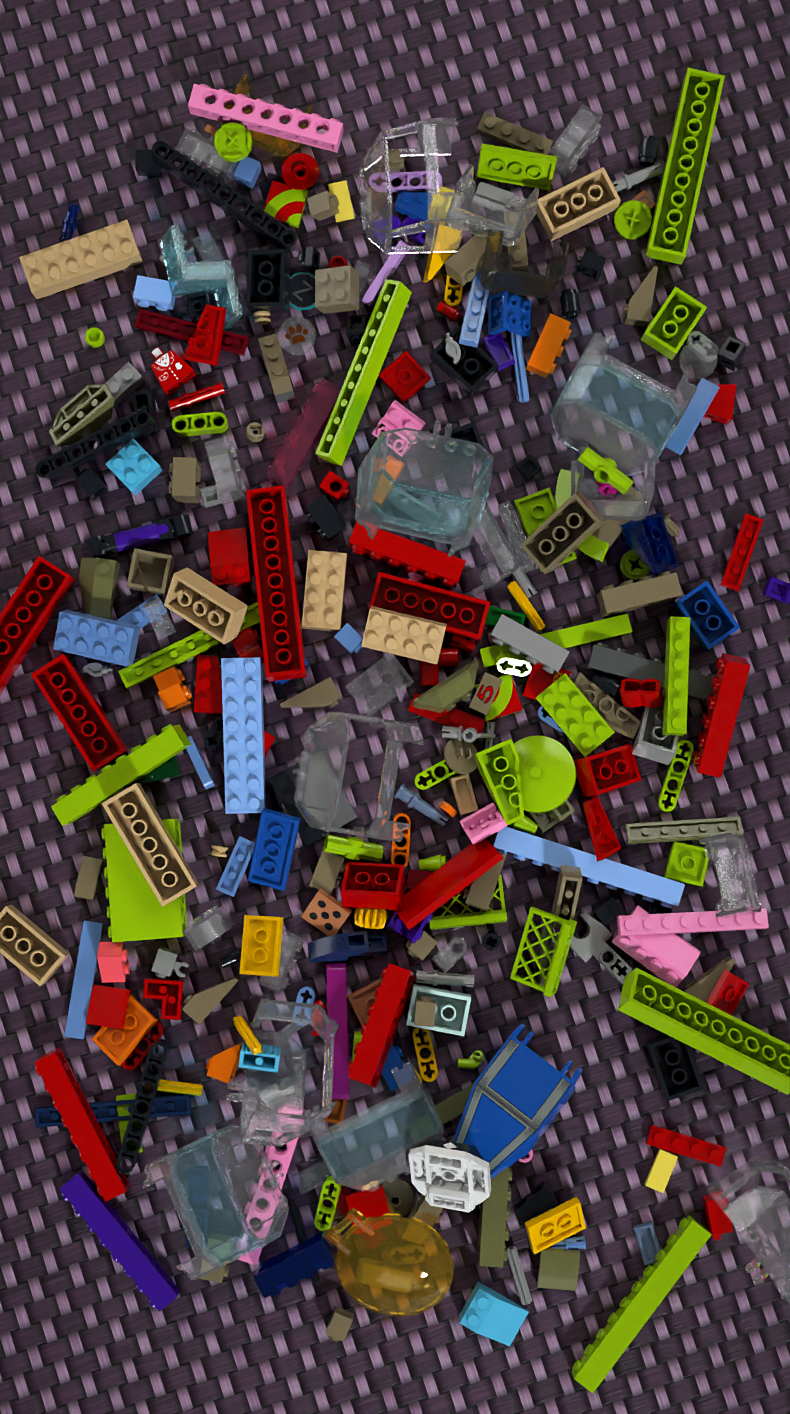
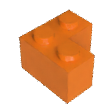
(172, 690)

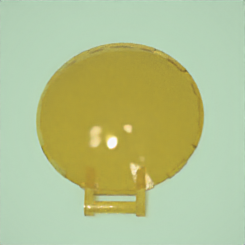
(392, 1263)

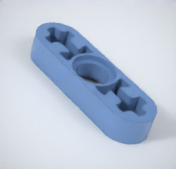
(200, 764)

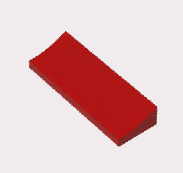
(447, 882)

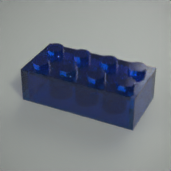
(294, 1264)

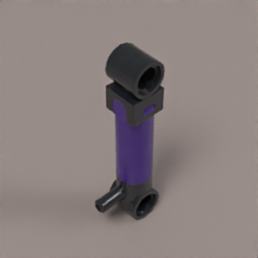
(162, 530)

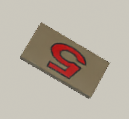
(485, 693)

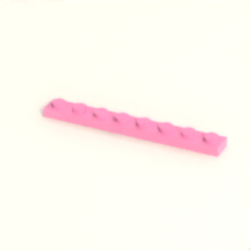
(688, 923)

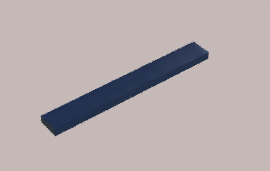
(107, 1110)

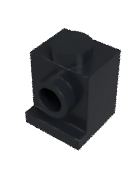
(591, 264)
(195, 300)
(731, 353)

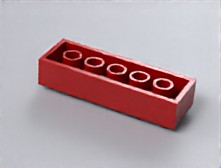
(407, 554)
(461, 613)
(80, 712)
(721, 714)
(381, 1026)

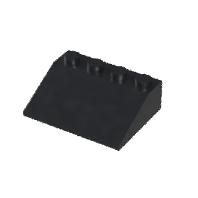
(286, 784)

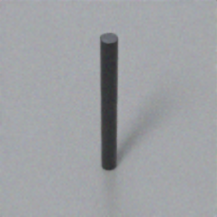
(300, 1232)

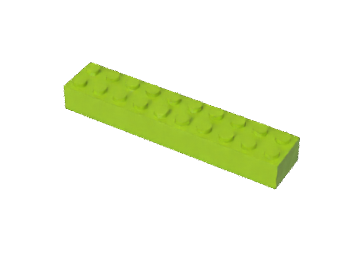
(684, 166)
(706, 1029)

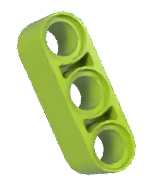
(192, 419)

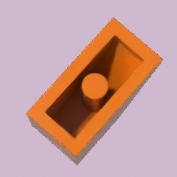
(224, 1065)

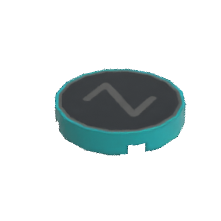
(302, 291)

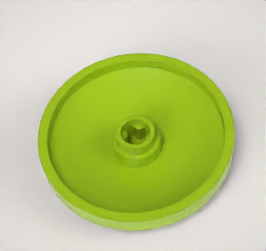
(545, 773)

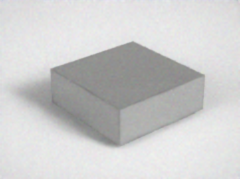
(210, 496)

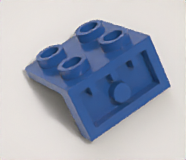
(509, 314)

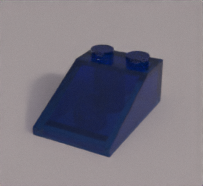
(651, 542)

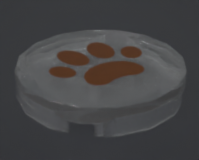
(297, 335)

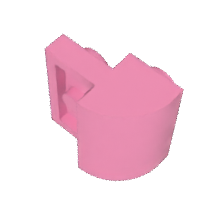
(397, 418)
(483, 823)

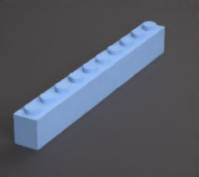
(606, 871)

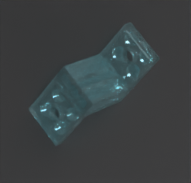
(200, 276)

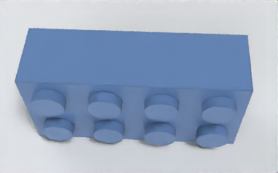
(96, 637)

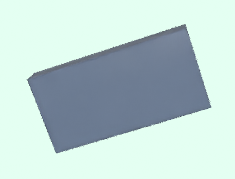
(647, 1242)

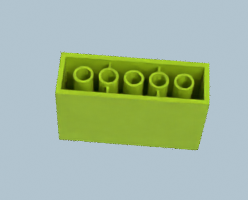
(133, 905)

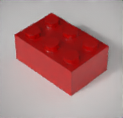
(373, 885)

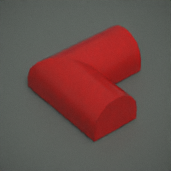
(430, 672)
(169, 991)

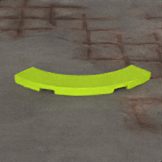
(591, 546)

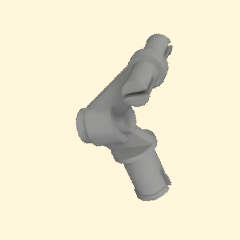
(470, 734)

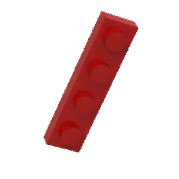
(741, 552)
(452, 718)
(686, 1145)

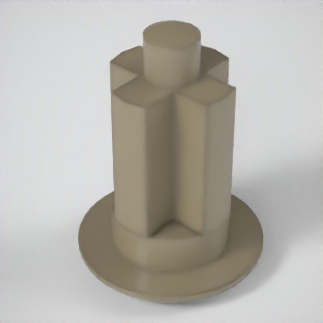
(671, 526)

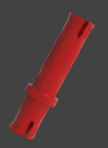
(196, 397)

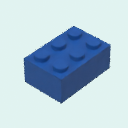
(708, 616)

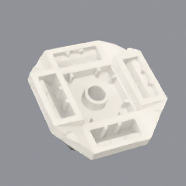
(450, 1174)

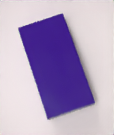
(498, 350)

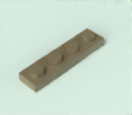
(513, 135)

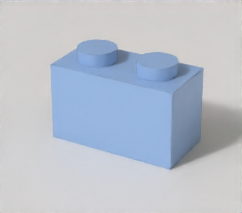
(153, 293)

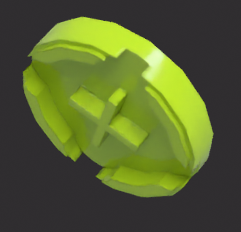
(233, 142)
(632, 219)

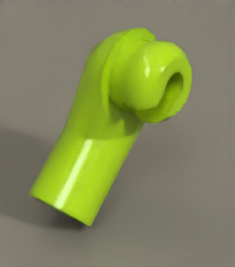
(472, 1062)

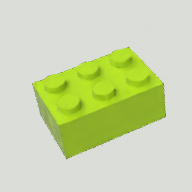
(673, 323)

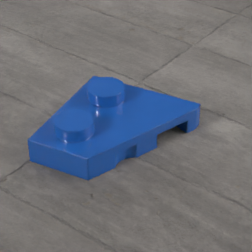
(412, 204)

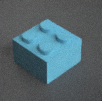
(134, 467)

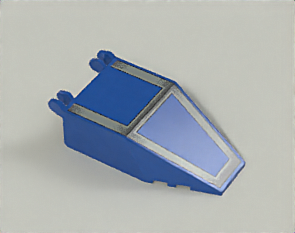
(513, 1103)

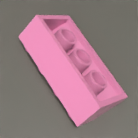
(662, 954)

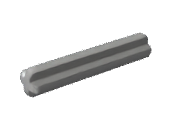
(518, 1275)

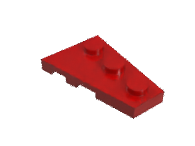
(207, 339)
(208, 685)
(600, 828)

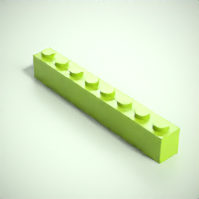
(120, 775)

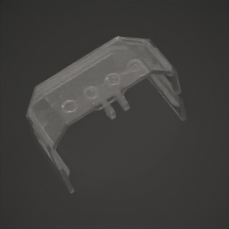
(444, 216)
(324, 768)
(273, 1100)
(761, 1219)

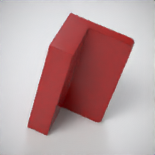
(717, 1220)

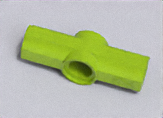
(605, 470)
(353, 848)

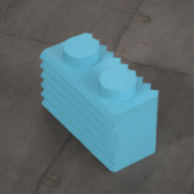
(267, 1060)

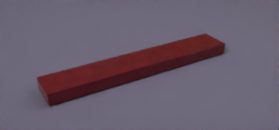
(185, 329)

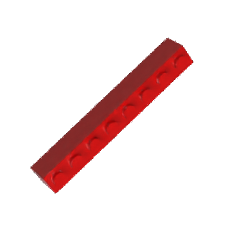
(81, 1123)

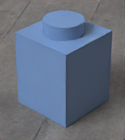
(248, 171)
(349, 639)

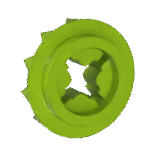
(626, 566)

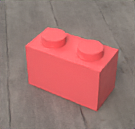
(113, 962)

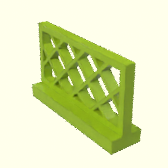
(471, 918)
(559, 955)

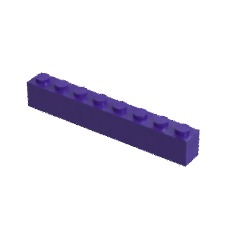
(120, 1240)

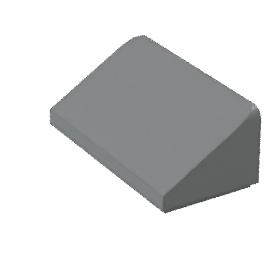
(494, 192)

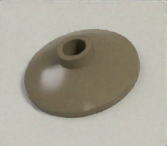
(403, 1192)

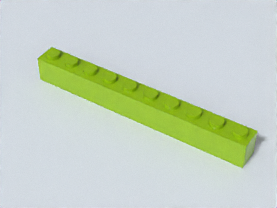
(363, 372)
(640, 1303)

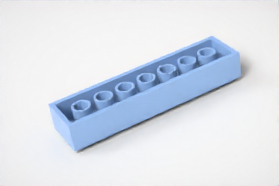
(243, 735)

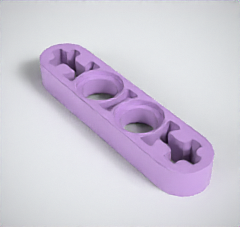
(406, 178)
(385, 273)

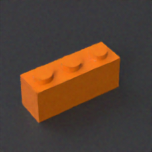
(549, 346)

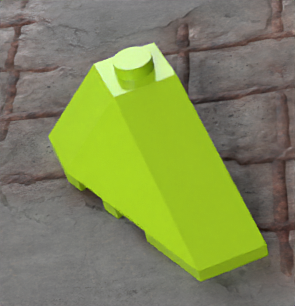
(502, 777)

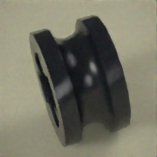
(494, 936)

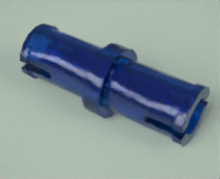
(69, 222)

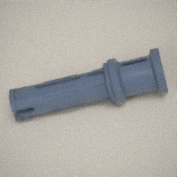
(413, 800)

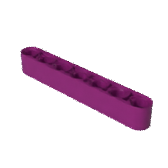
(338, 1012)

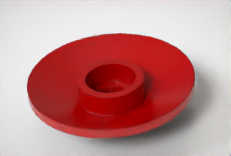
(300, 163)

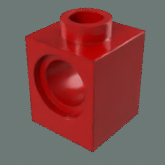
(330, 479)

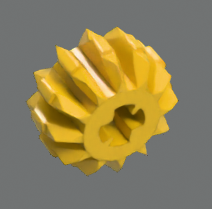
(370, 918)

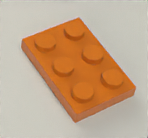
(121, 1042)

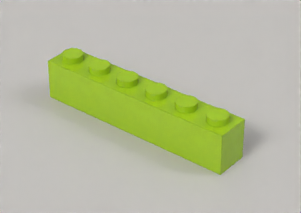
(676, 676)

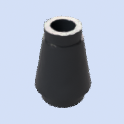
(606, 684)

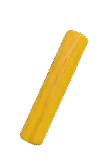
(526, 606)
(247, 1034)
(178, 1087)

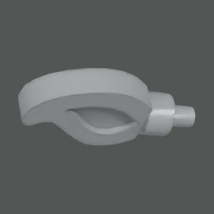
(452, 348)
(95, 669)

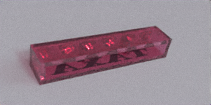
(304, 434)

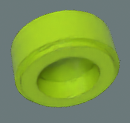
(94, 337)

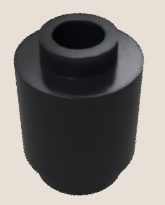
(648, 150)
(570, 303)

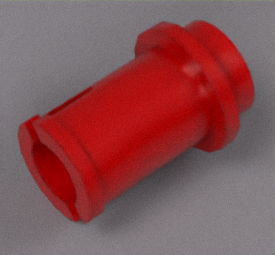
(448, 311)
(462, 643)

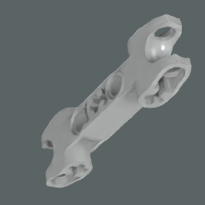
(595, 945)

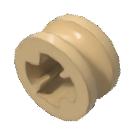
(262, 317)
(218, 851)

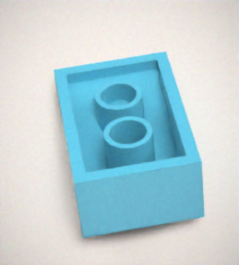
(492, 1315)

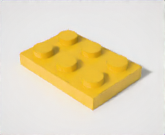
(261, 945)
(555, 1225)

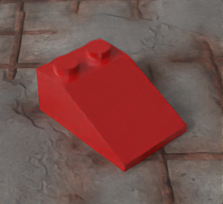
(229, 558)
(607, 770)

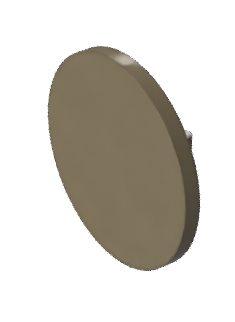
(459, 756)

